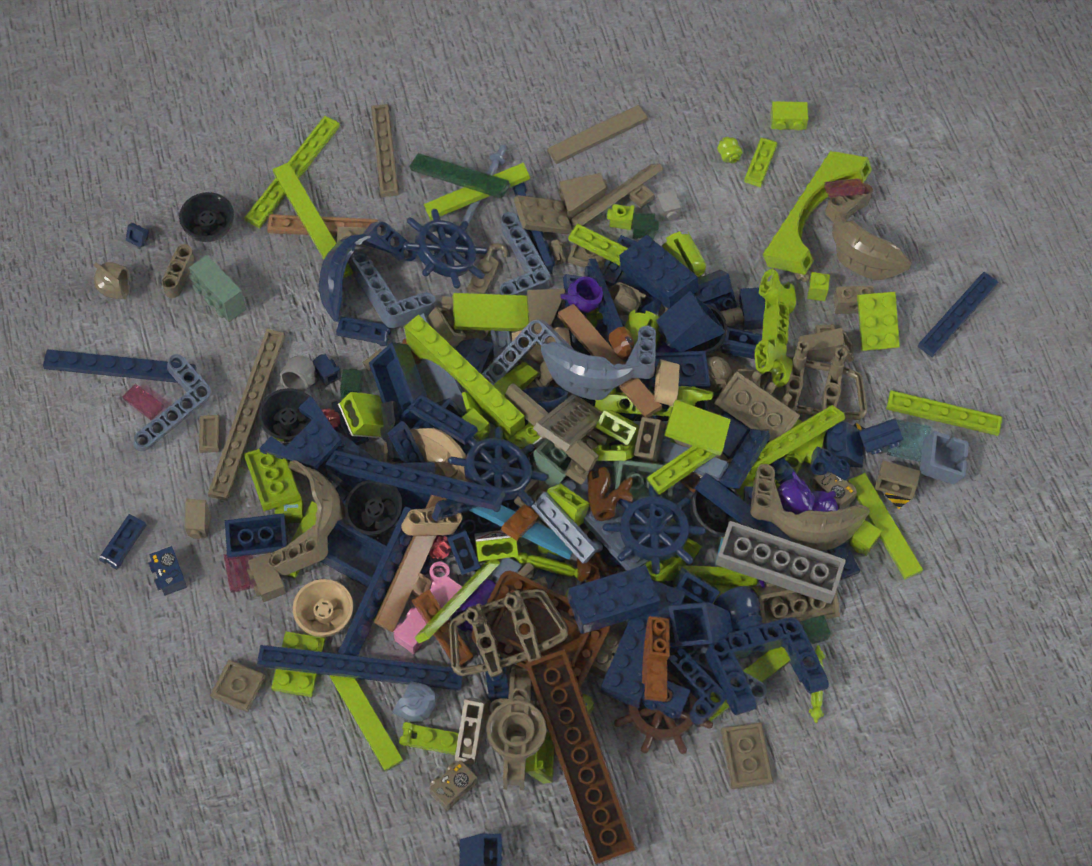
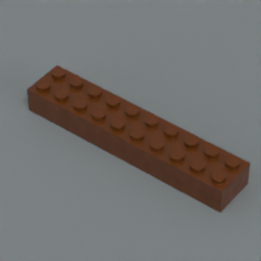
(581, 757)

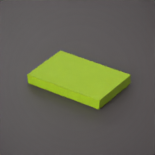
(697, 427)

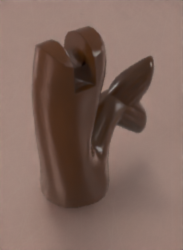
(602, 507)
(590, 570)

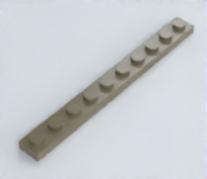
(246, 415)

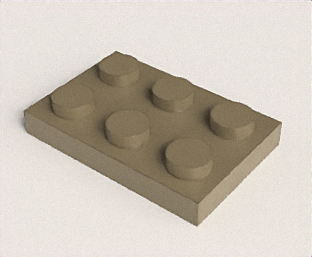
(542, 215)

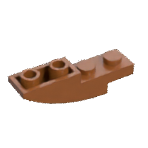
(655, 659)

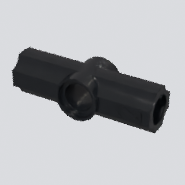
(390, 420)

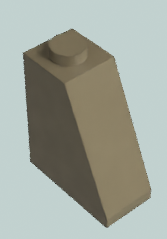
(581, 193)
(544, 305)
(824, 344)

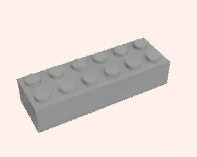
(780, 562)

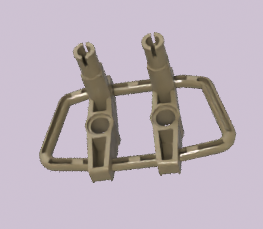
(832, 384)
(515, 603)

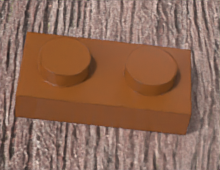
(520, 522)

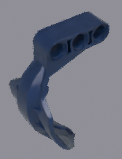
(336, 259)

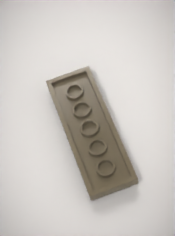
(568, 422)

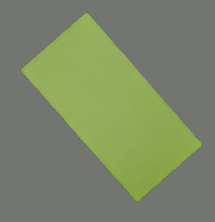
(490, 312)
(272, 479)

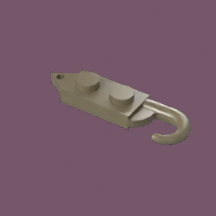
(489, 267)

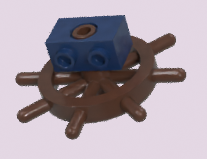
(673, 707)

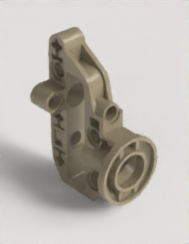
(516, 727)

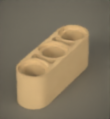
(666, 382)

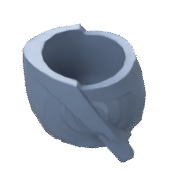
(416, 703)

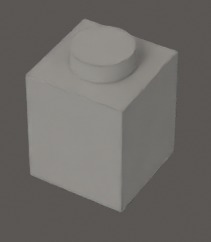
(668, 205)

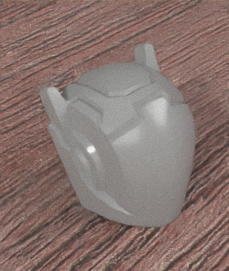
(298, 373)

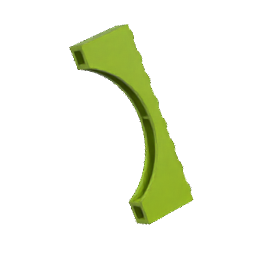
(786, 248)
(430, 345)

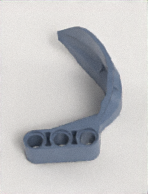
(595, 376)

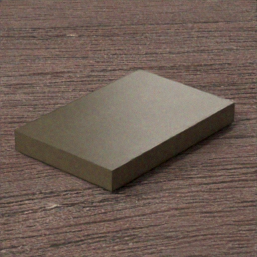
(746, 756)

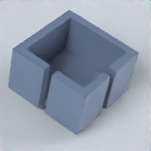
(940, 461)

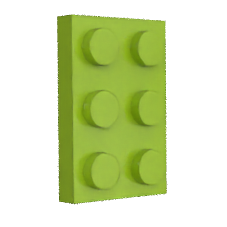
(878, 321)
(293, 681)

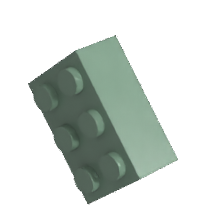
(217, 288)

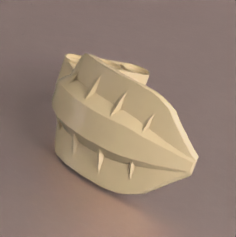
(435, 447)

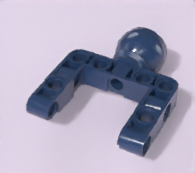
(752, 637)

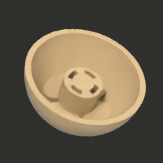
(319, 599)

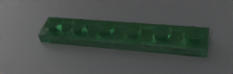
(460, 175)

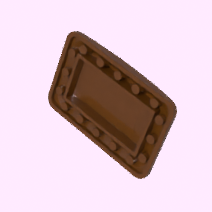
(580, 647)

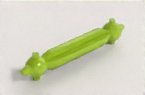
(547, 564)
(817, 698)

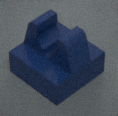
(136, 235)

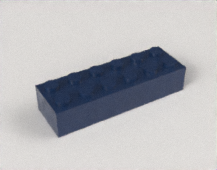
(624, 674)

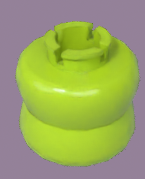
(729, 150)

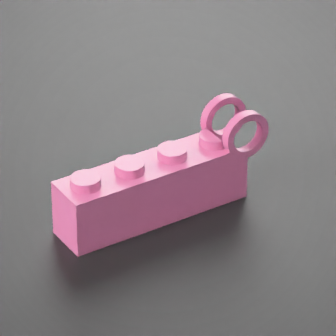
(443, 590)

